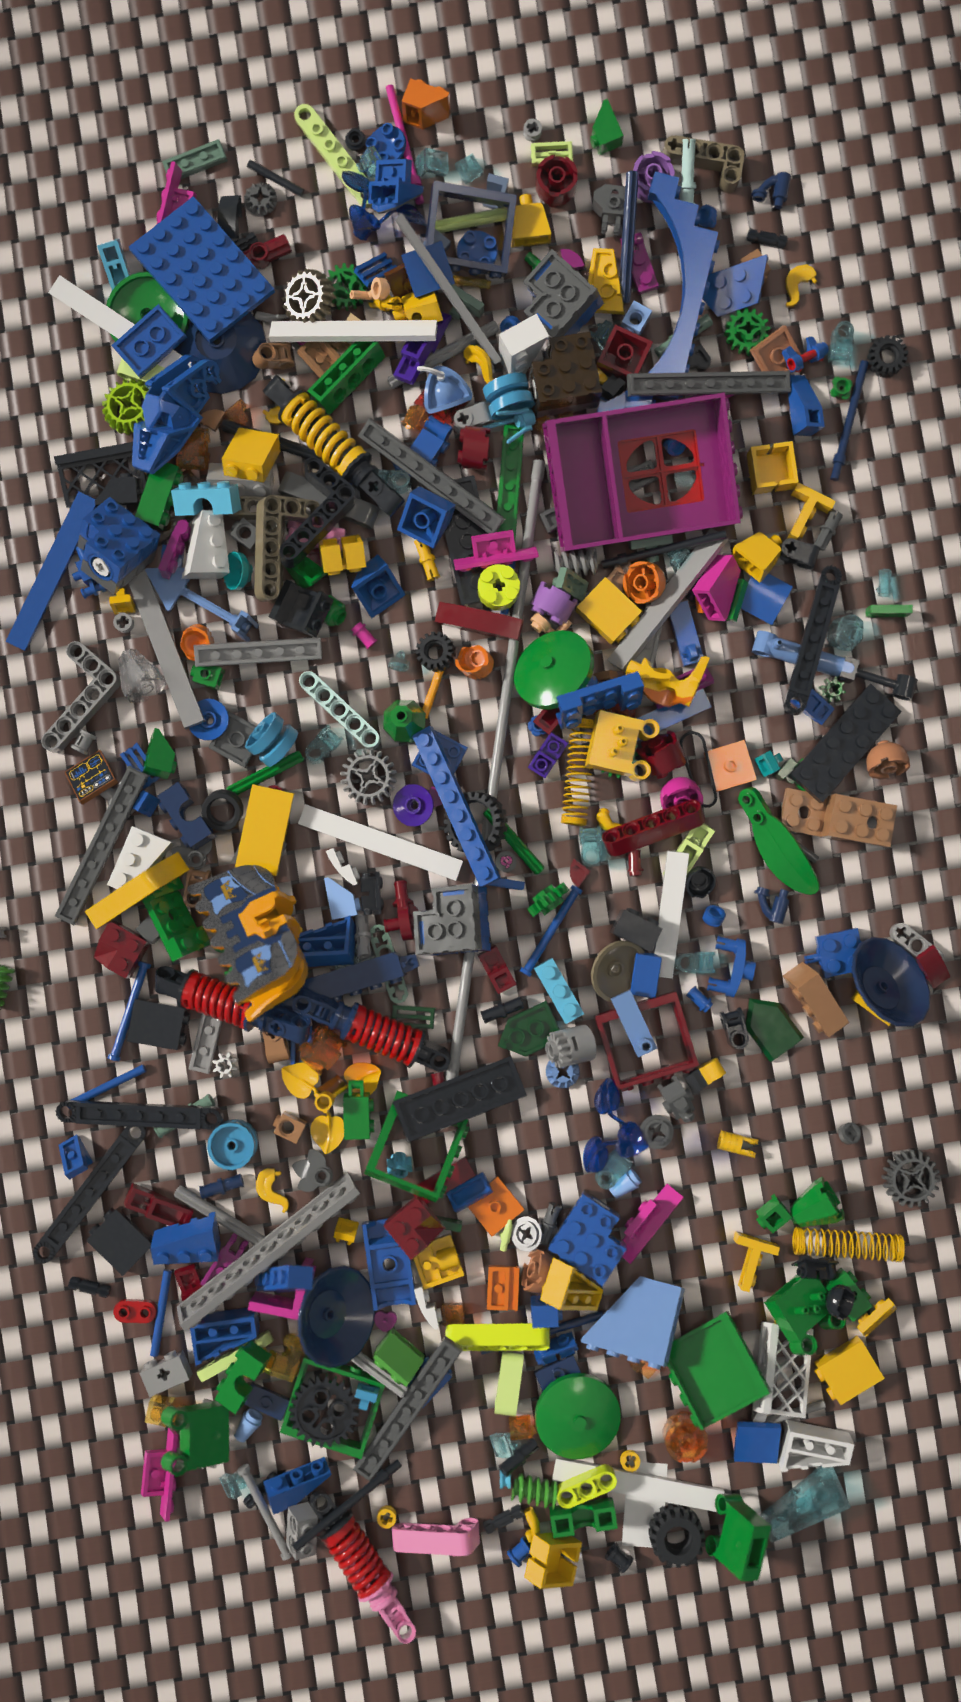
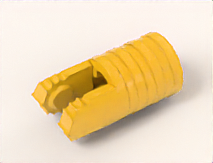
(733, 1143)

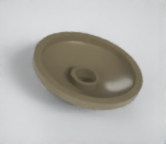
(613, 982)

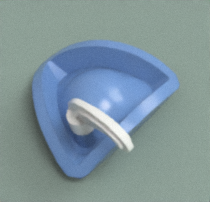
(444, 389)

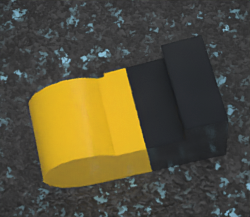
(704, 1075)

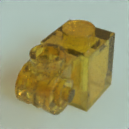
(286, 1364)
(155, 1408)

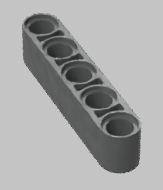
(296, 486)

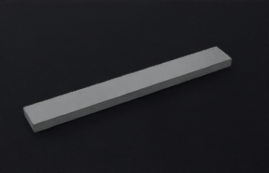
(447, 288)
(662, 607)
(166, 650)

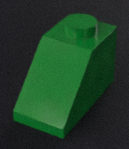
(606, 130)
(159, 757)

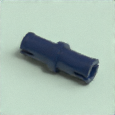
(221, 1186)

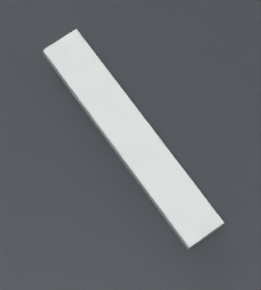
(671, 910)

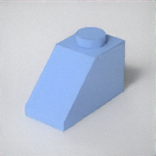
(341, 901)

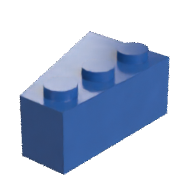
(187, 1242)

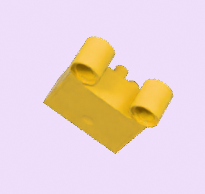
(614, 744)

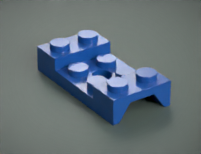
(624, 690)
(387, 1285)

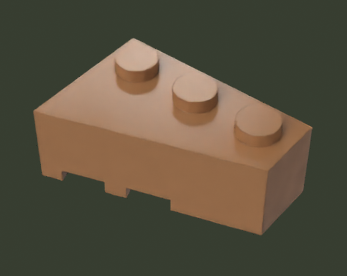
(816, 999)

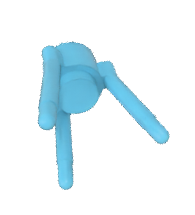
(525, 419)

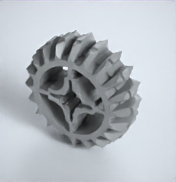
(372, 767)

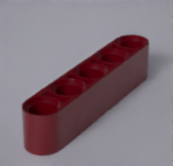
(653, 827)

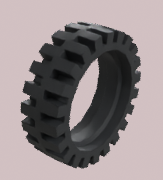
(497, 816)

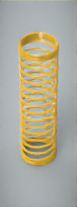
(585, 723)
(897, 1244)

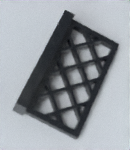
(93, 457)

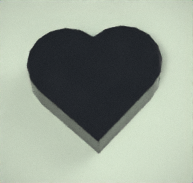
(699, 359)

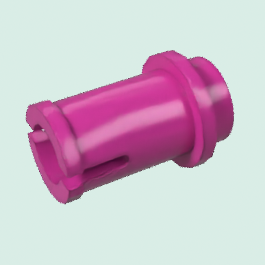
(363, 635)

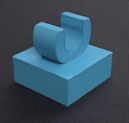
(366, 1394)

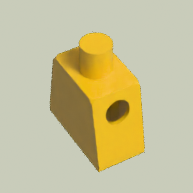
(530, 224)
(420, 308)
(758, 554)

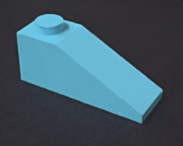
(114, 261)

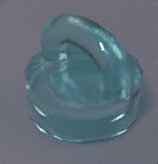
(399, 662)

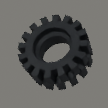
(892, 345)
(427, 643)

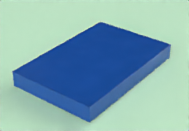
(149, 341)

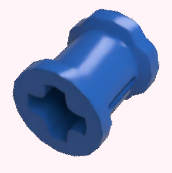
(519, 1552)

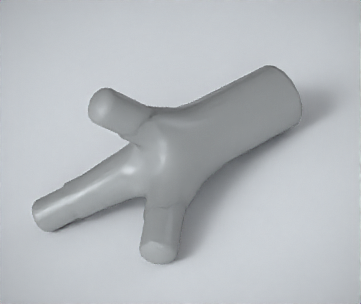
(269, 317)

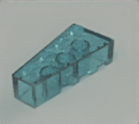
(806, 1504)

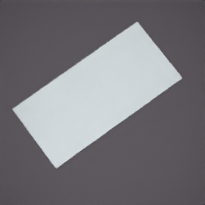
(640, 1510)

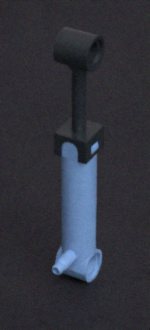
(845, 669)

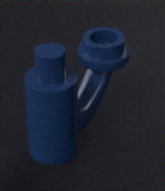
(781, 189)
(779, 907)

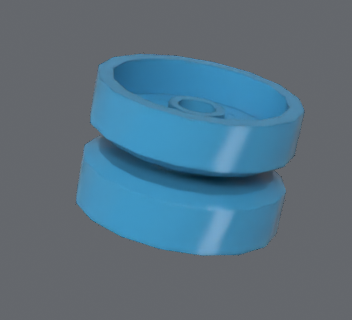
(508, 393)
(271, 739)
(223, 1153)

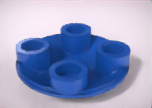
(388, 141)
(477, 247)

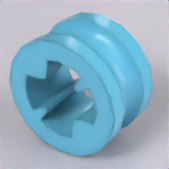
(505, 1481)

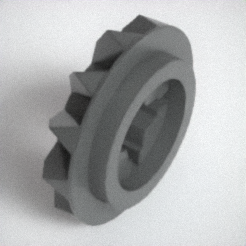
(267, 204)
(665, 1127)

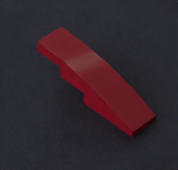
(479, 621)

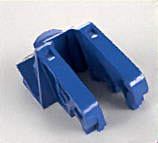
(171, 411)

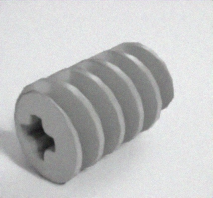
(578, 562)

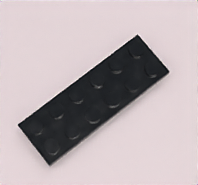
(459, 544)
(845, 743)
(459, 1099)

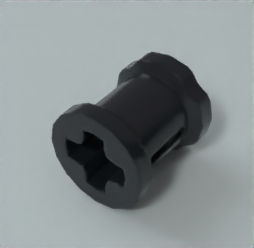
(619, 1558)

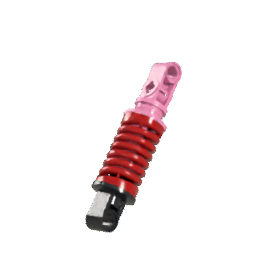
(362, 1566)

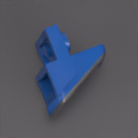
(392, 185)

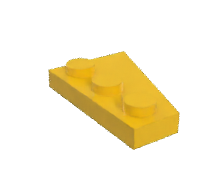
(605, 278)

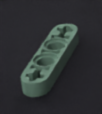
(374, 940)

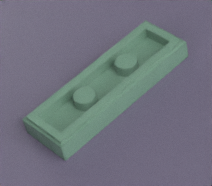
(198, 159)

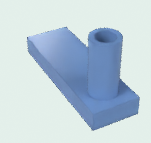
(633, 1023)

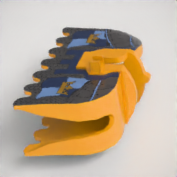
(256, 935)

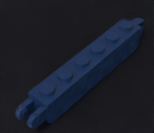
(358, 976)

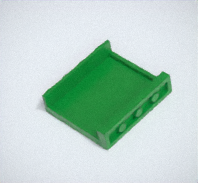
(715, 1371)

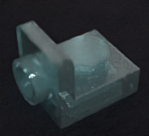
(433, 162)

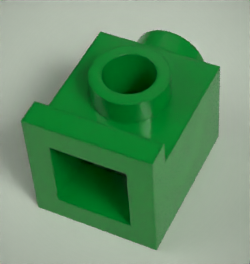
(212, 681)
(773, 1214)

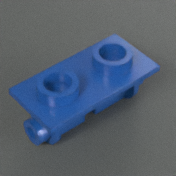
(563, 1344)

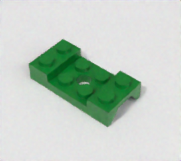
(178, 935)

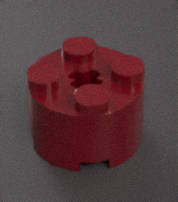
(556, 180)
(475, 447)
(662, 754)

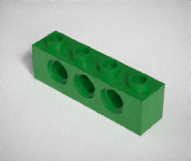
(346, 374)

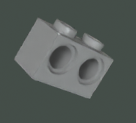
(299, 1521)

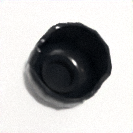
(700, 882)
(840, 1301)

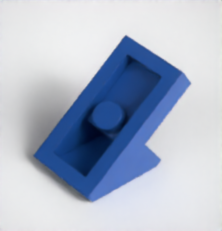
(74, 1157)

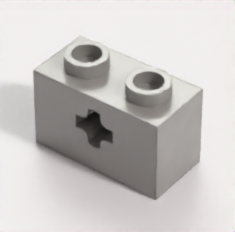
(157, 1381)

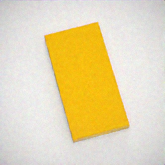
(265, 828)

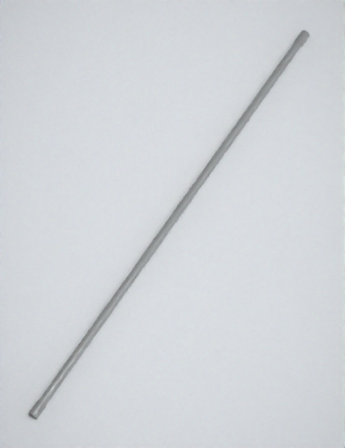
(462, 1003)

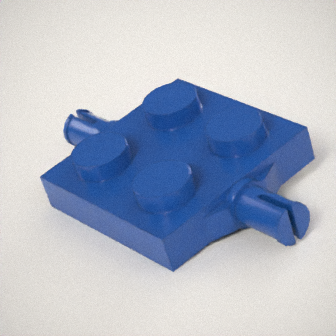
(835, 952)

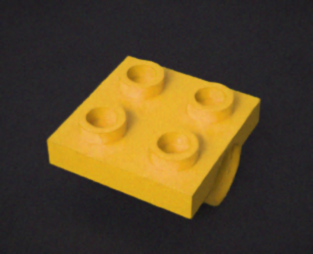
(438, 1262)

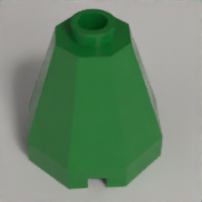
(404, 729)
(817, 1206)

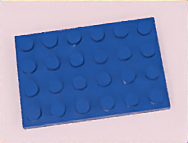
(201, 269)

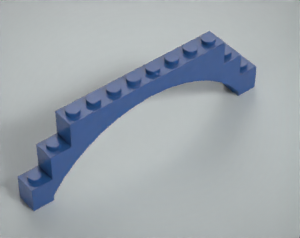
(695, 253)

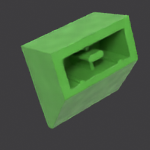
(398, 1357)

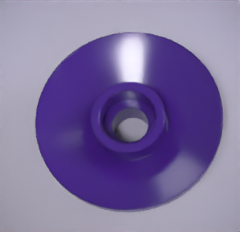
(404, 802)

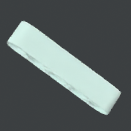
(335, 701)

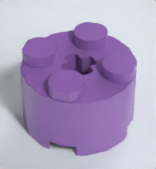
(646, 167)
(553, 603)

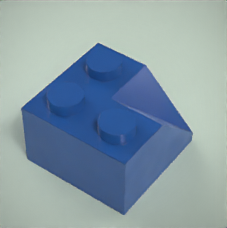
(426, 516)

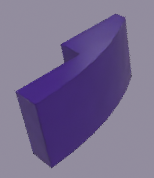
(548, 755)

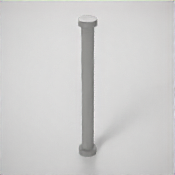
(257, 1496)

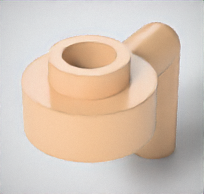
(379, 291)
(540, 624)

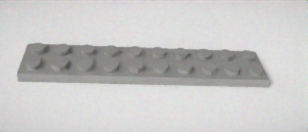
(265, 1252)

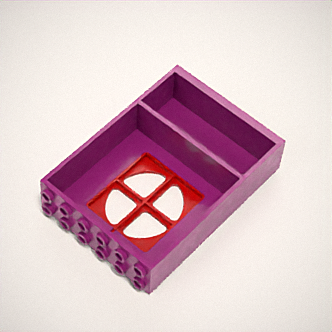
(592, 482)

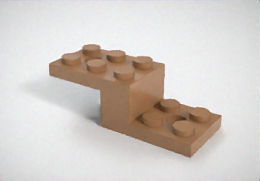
(839, 817)

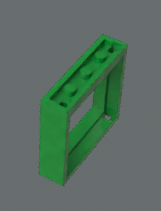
(446, 1171)
(349, 1446)

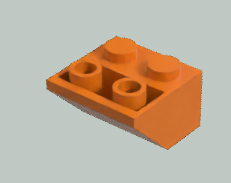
(425, 104)

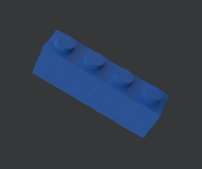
(285, 1279)

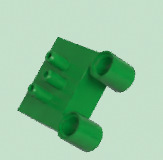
(799, 1308)
(202, 1436)
(742, 1539)

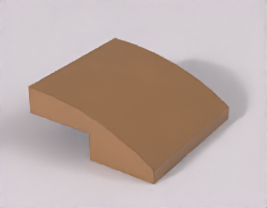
(322, 355)

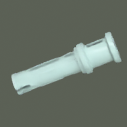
(687, 175)

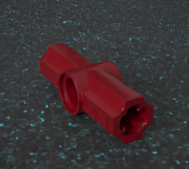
(272, 249)

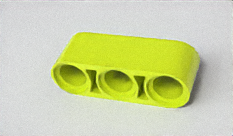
(581, 1495)

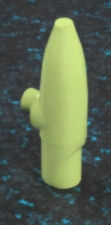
(506, 1235)

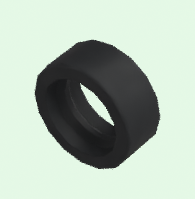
(209, 818)

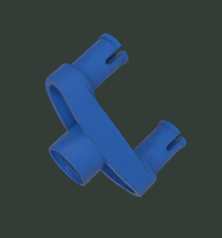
(741, 968)

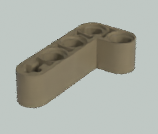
(702, 160)

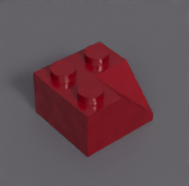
(624, 353)
(120, 949)
(414, 1227)

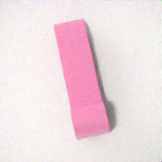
(436, 1538)

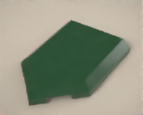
(771, 1028)
(528, 1030)

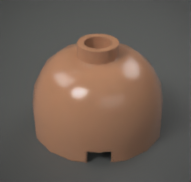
(887, 759)
(536, 1272)

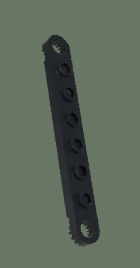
(813, 640)
(139, 1114)
(88, 1193)

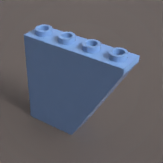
(639, 1323)

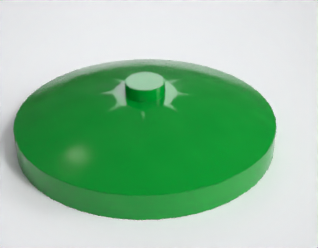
(139, 295)
(553, 667)
(577, 1416)

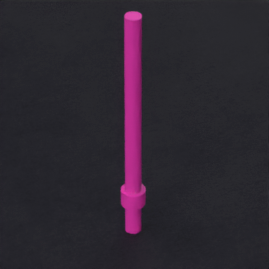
(399, 124)

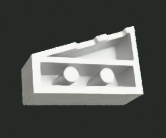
(521, 344)
(207, 548)
(137, 855)
(813, 1446)

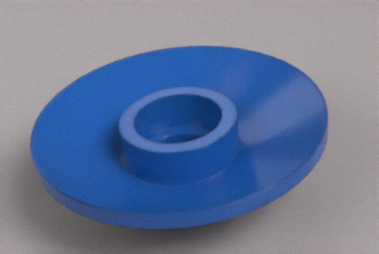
(212, 731)

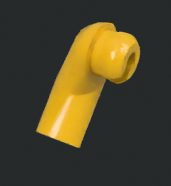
(604, 819)
(533, 1523)

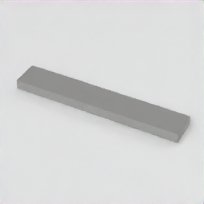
(257, 652)

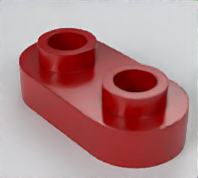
(134, 1310)

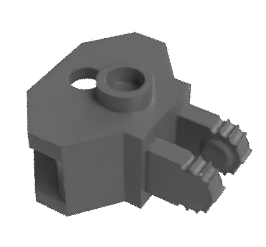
(609, 206)
(677, 1100)

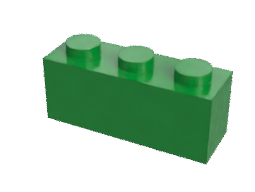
(157, 496)

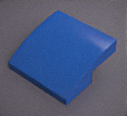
(766, 597)

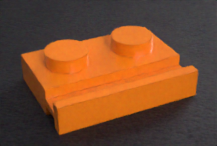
(503, 1288)

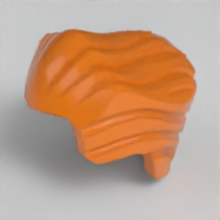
(195, 635)
(474, 662)

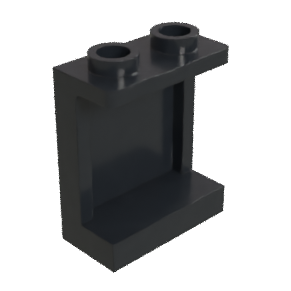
(301, 609)
(158, 1024)
(119, 1240)

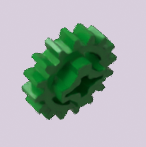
(352, 282)
(739, 336)
(548, 899)

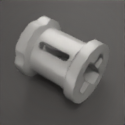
(83, 741)

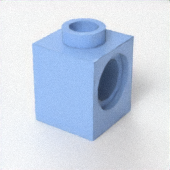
(638, 312)

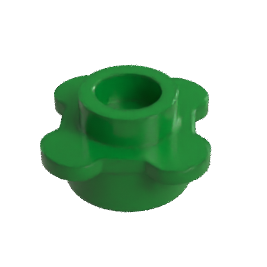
(841, 382)

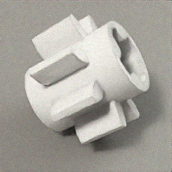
(220, 1068)

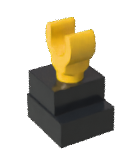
(611, 386)

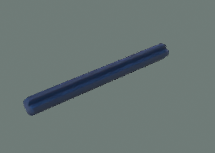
(628, 235)

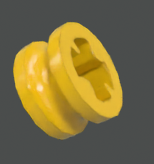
(623, 1460)
(382, 1511)

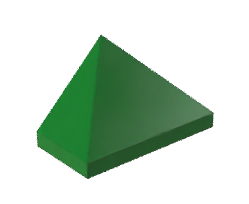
(306, 573)

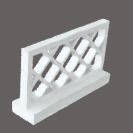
(767, 1362)

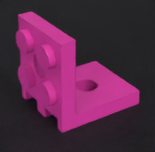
(277, 1304)

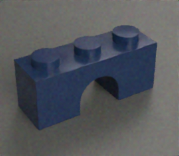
(175, 802)

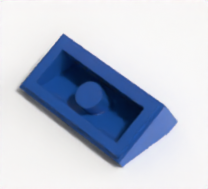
(646, 975)

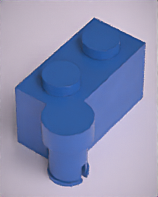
(432, 440)

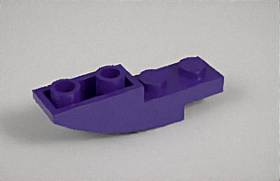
(416, 353)

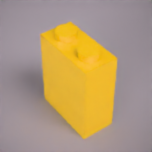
(251, 454)
(609, 611)
(848, 1370)

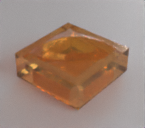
(453, 1313)
(520, 1427)

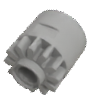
(571, 1046)

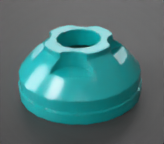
(240, 571)

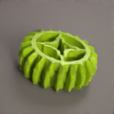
(124, 395)

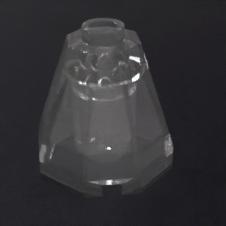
(139, 676)

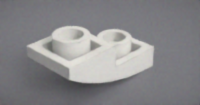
(349, 873)
(430, 1312)

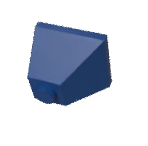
(376, 586)

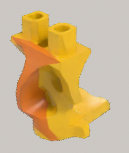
(664, 687)

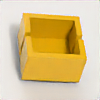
(772, 470)
(352, 559)
(547, 1566)

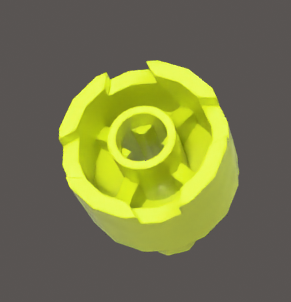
(491, 596)

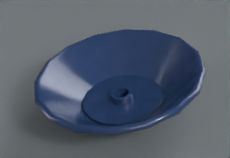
(231, 354)
(891, 982)
(336, 1317)

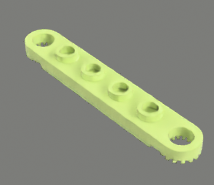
(328, 146)

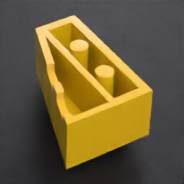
(570, 1289)

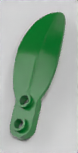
(778, 845)

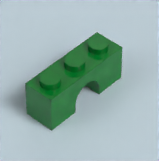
(250, 1363)
(592, 1513)

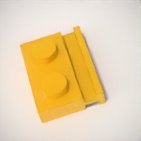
(882, 1311)

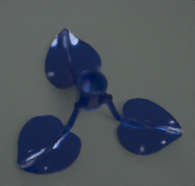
(363, 221)
(630, 1137)

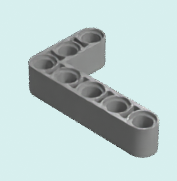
(84, 699)

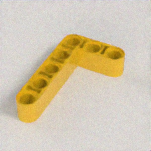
(137, 889)

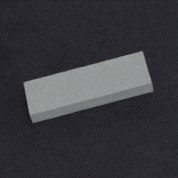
(205, 1044)

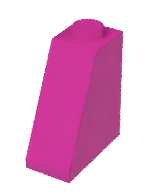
(717, 587)

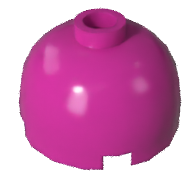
(678, 791)

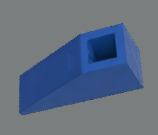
(804, 407)
(295, 1484)

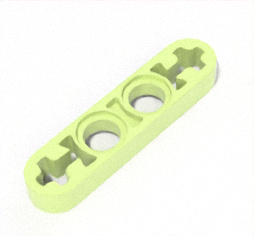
(224, 1361)

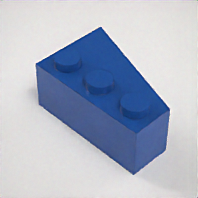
(330, 944)
(223, 1331)

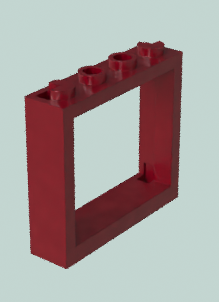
(664, 1072)

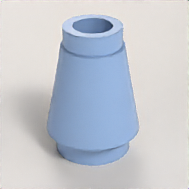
(626, 1184)
(248, 1424)

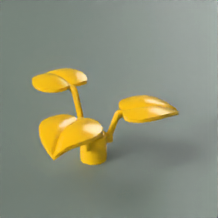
(300, 1081)

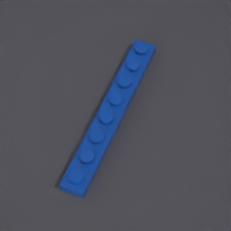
(456, 807)

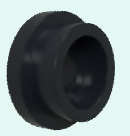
(355, 134)

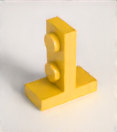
(812, 499)
(753, 1257)

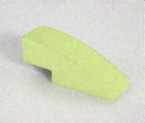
(695, 842)

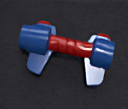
(814, 353)

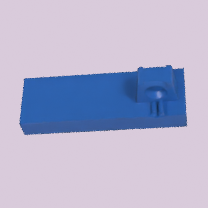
(685, 634)

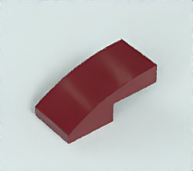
(933, 966)
(497, 969)
(188, 1280)

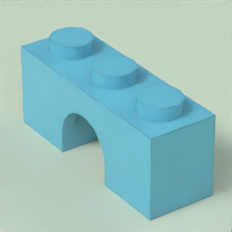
(223, 498)
(558, 990)

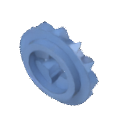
(562, 1081)

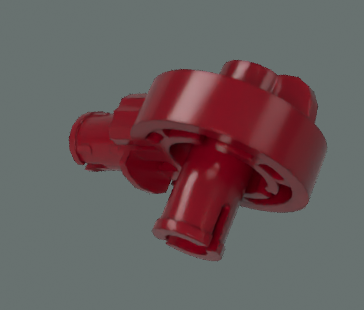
(405, 909)

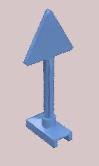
(172, 589)

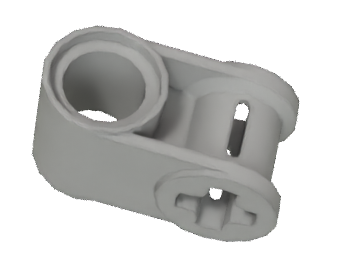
(476, 415)

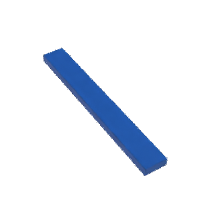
(50, 573)

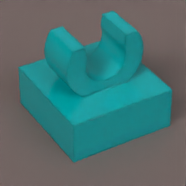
(768, 763)

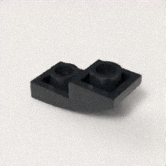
(228, 213)

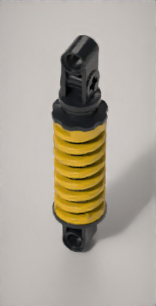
(331, 444)

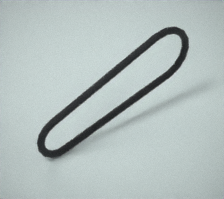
(708, 764)

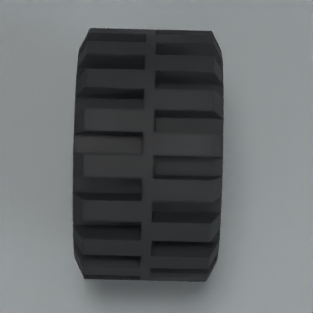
(680, 1552)

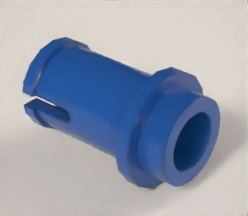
(699, 999)

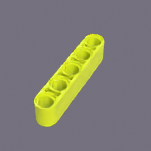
(499, 1337)

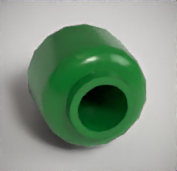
(336, 614)

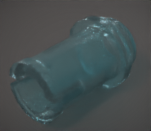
(884, 584)

